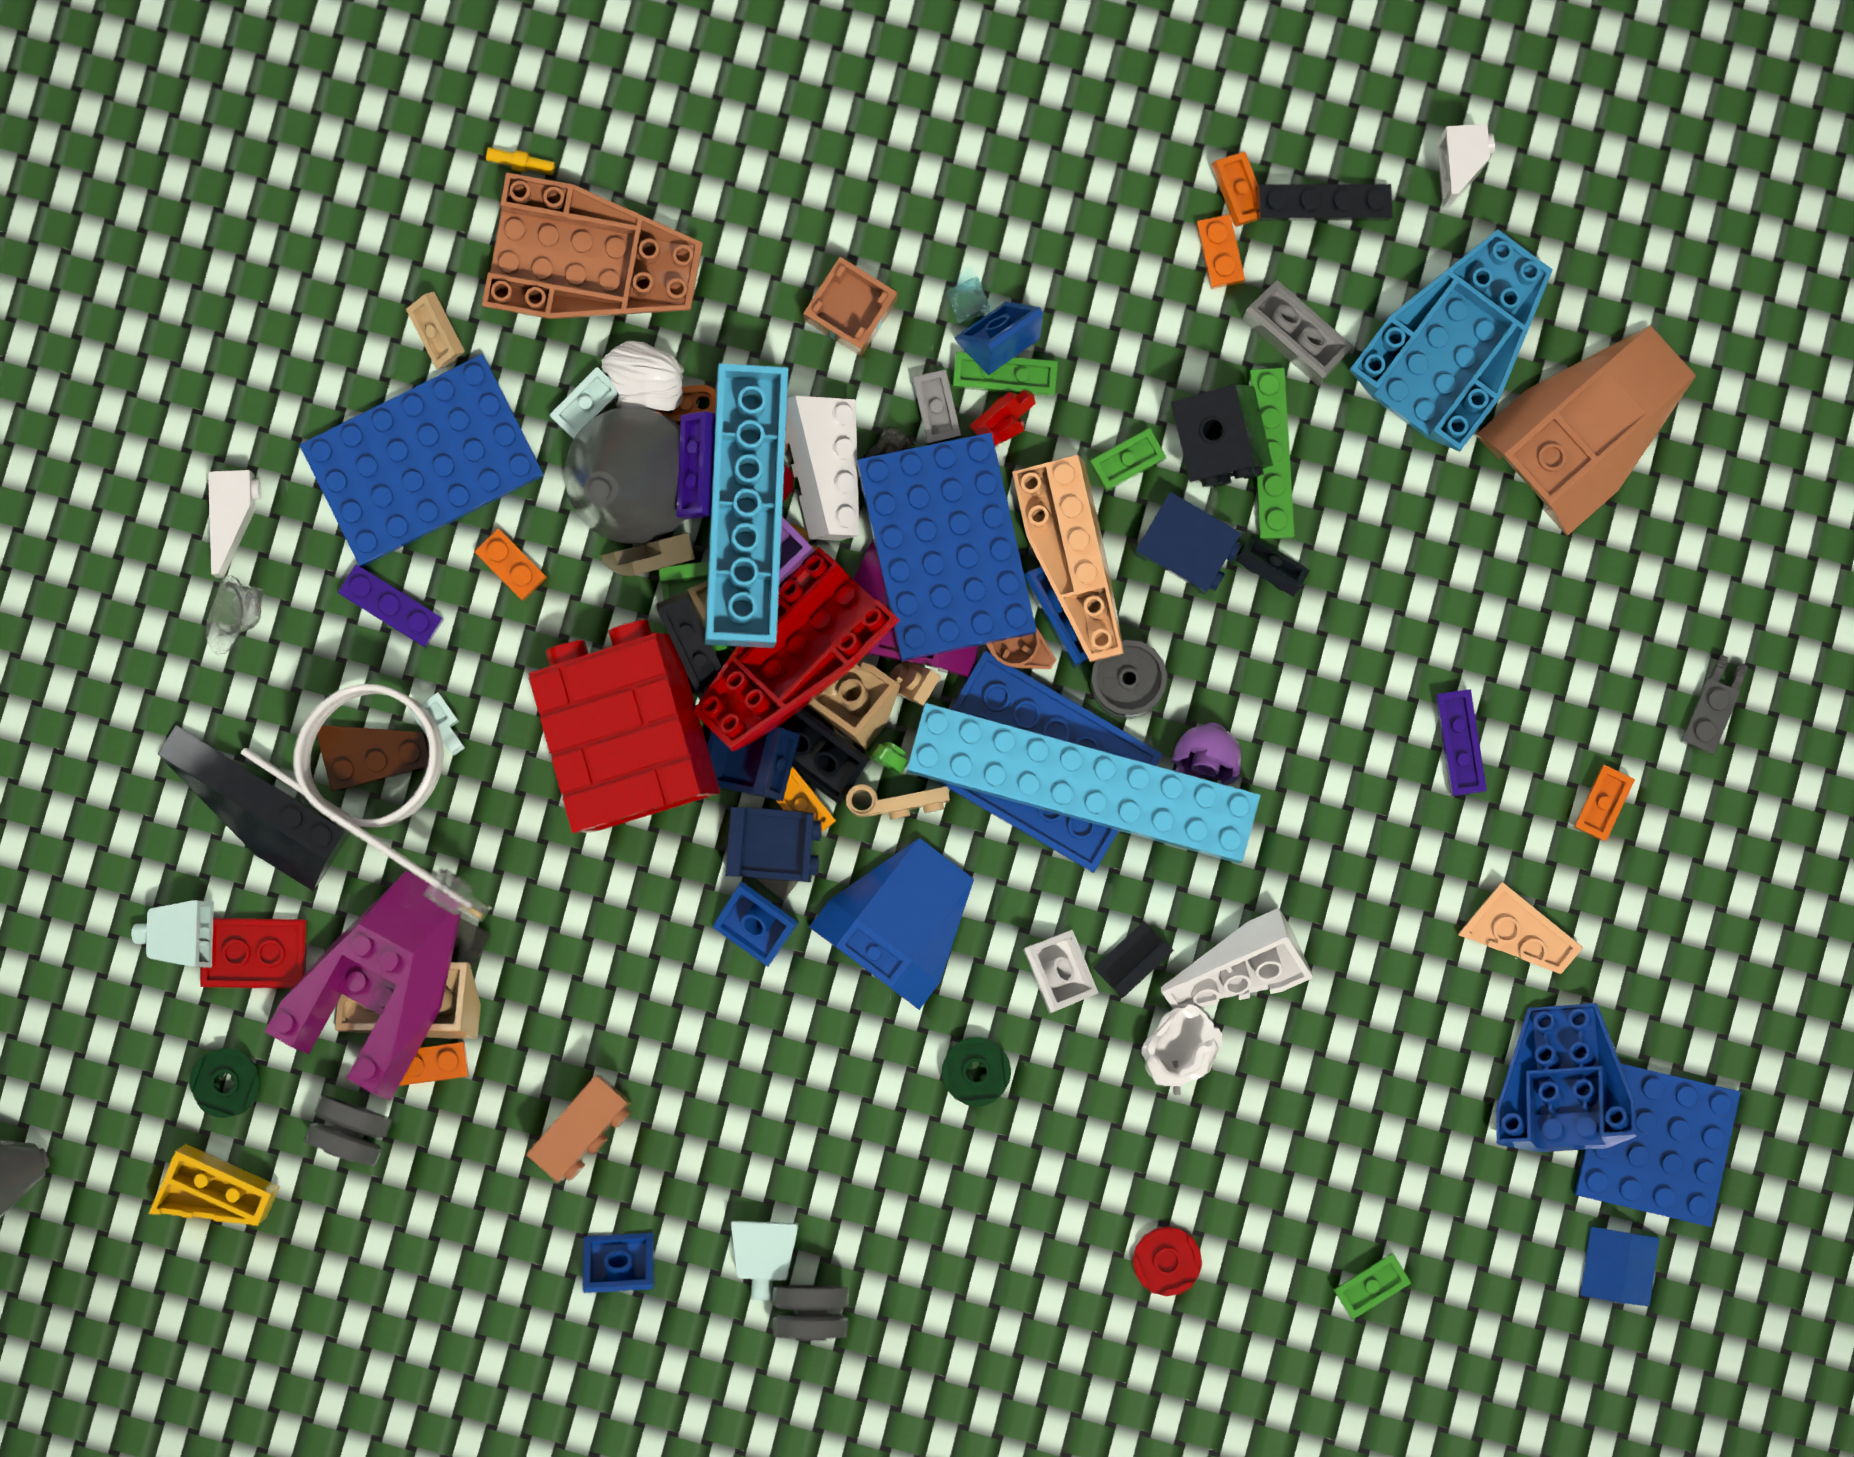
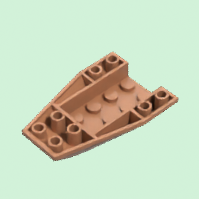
(584, 256)
(1589, 424)

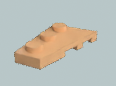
(1519, 929)

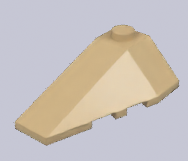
(858, 703)
(455, 1020)

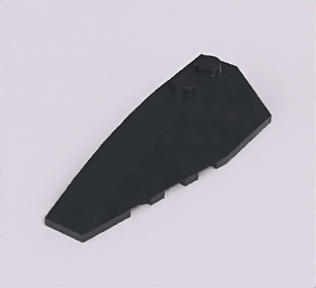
(256, 811)

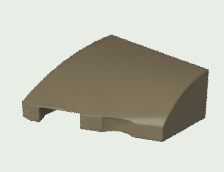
(650, 556)

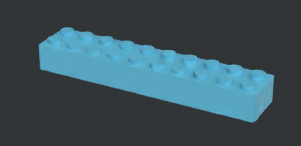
(1083, 783)

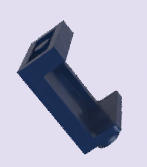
(1189, 543)
(758, 767)
(772, 844)

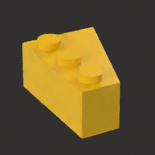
(212, 1189)

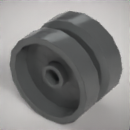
(1129, 700)
(346, 1134)
(810, 1317)

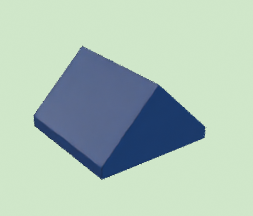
(1001, 335)
(755, 924)
(619, 1263)
(1619, 1266)

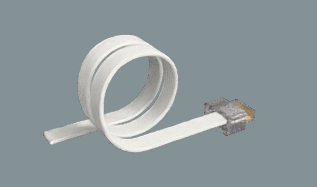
(446, 887)

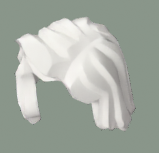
(644, 376)
(1182, 1036)

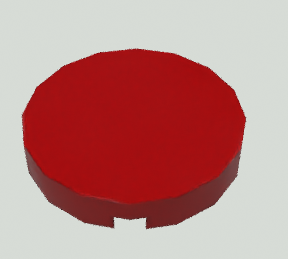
(1167, 1261)

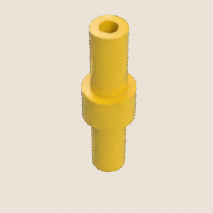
(520, 161)

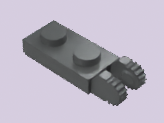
(1713, 708)

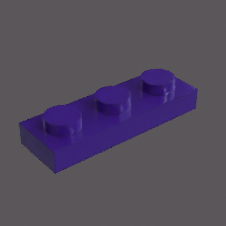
(695, 465)
(390, 606)
(1460, 743)

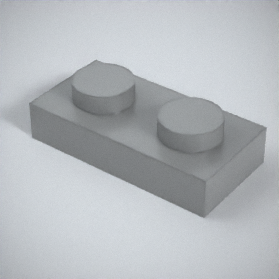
(936, 407)

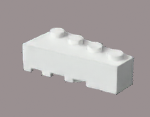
(825, 463)

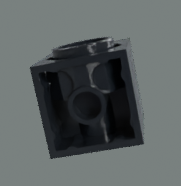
(1217, 457)

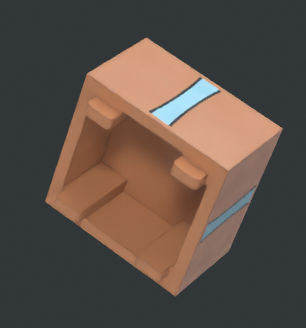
(850, 306)

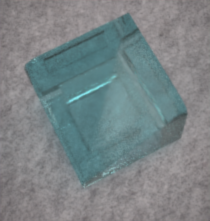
(968, 300)

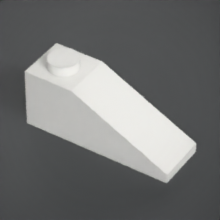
(230, 511)

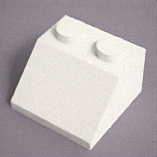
(1462, 156)

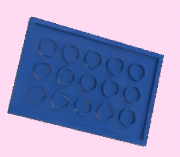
(421, 460)
(946, 546)
(1022, 702)

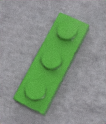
(1014, 376)

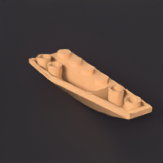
(1069, 546)

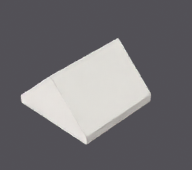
(1060, 971)

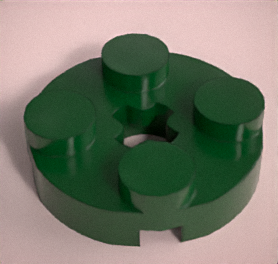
(243, 1074)
(963, 1086)

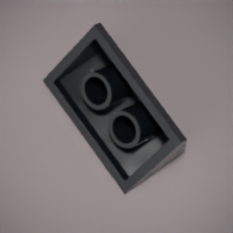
(825, 757)

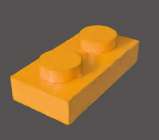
(802, 798)

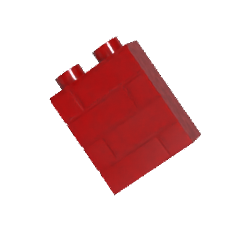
(622, 729)

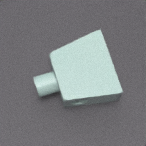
(178, 933)
(763, 1253)

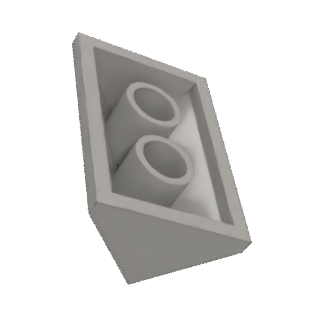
(1297, 332)

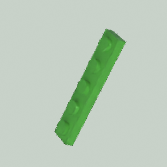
(1275, 486)

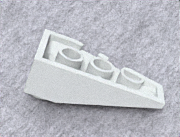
(1250, 960)

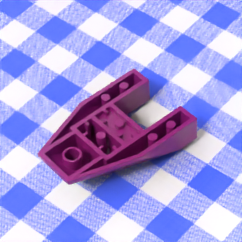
(388, 961)

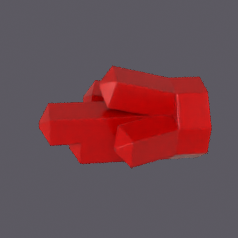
(1003, 417)

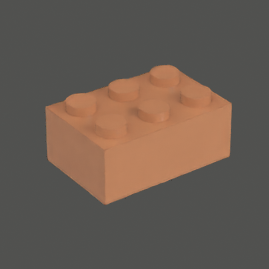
(580, 1129)

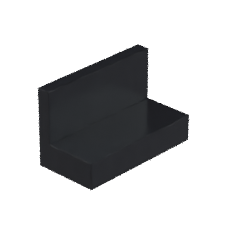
(1133, 959)

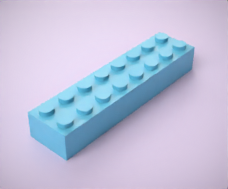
(746, 506)

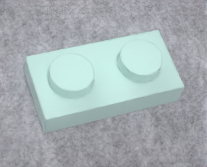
(585, 402)

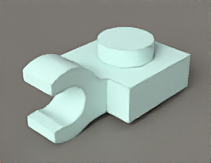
(444, 719)

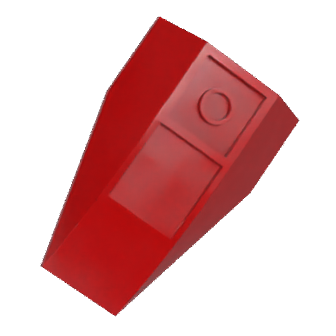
(821, 634)

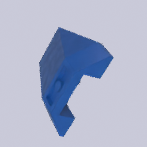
(900, 919)
(1565, 1084)

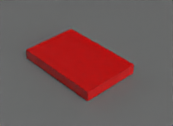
(256, 953)

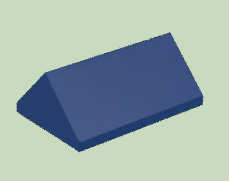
(1053, 613)

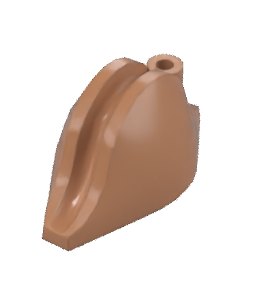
(1023, 652)

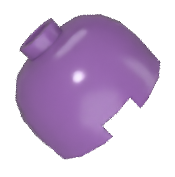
(1208, 753)

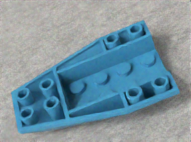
(1456, 341)

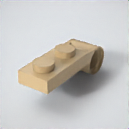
(899, 806)

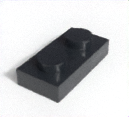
(1272, 565)

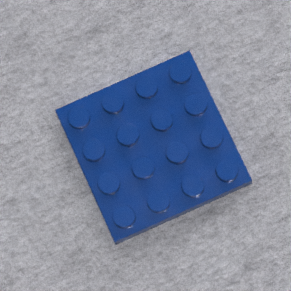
(1677, 1154)

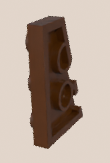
(369, 755)

